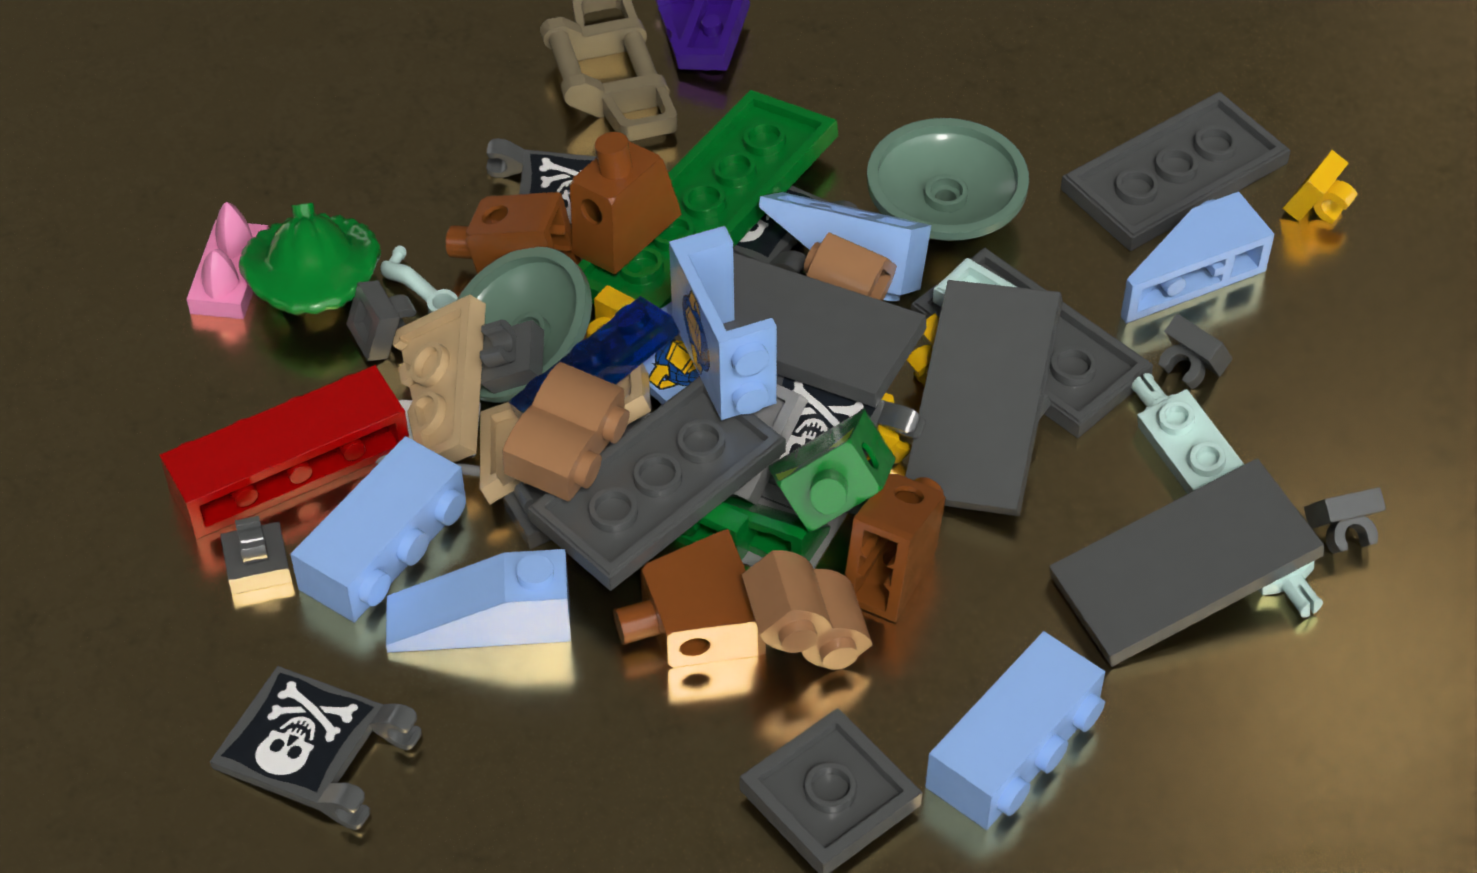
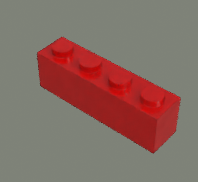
(284, 451)

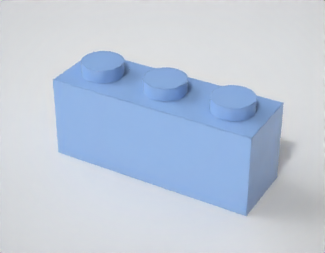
(379, 529)
(1016, 731)

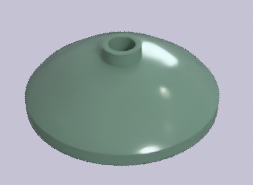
(948, 176)
(537, 287)

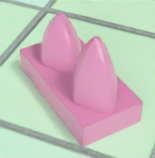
(218, 284)

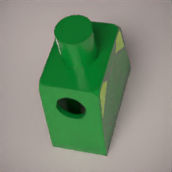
(832, 471)

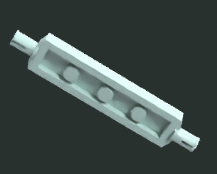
(1199, 455)

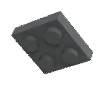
(830, 791)

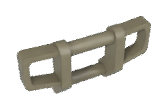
(575, 42)

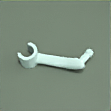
(406, 275)

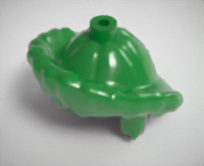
(309, 261)

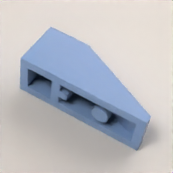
(892, 237)
(1204, 252)
(485, 604)

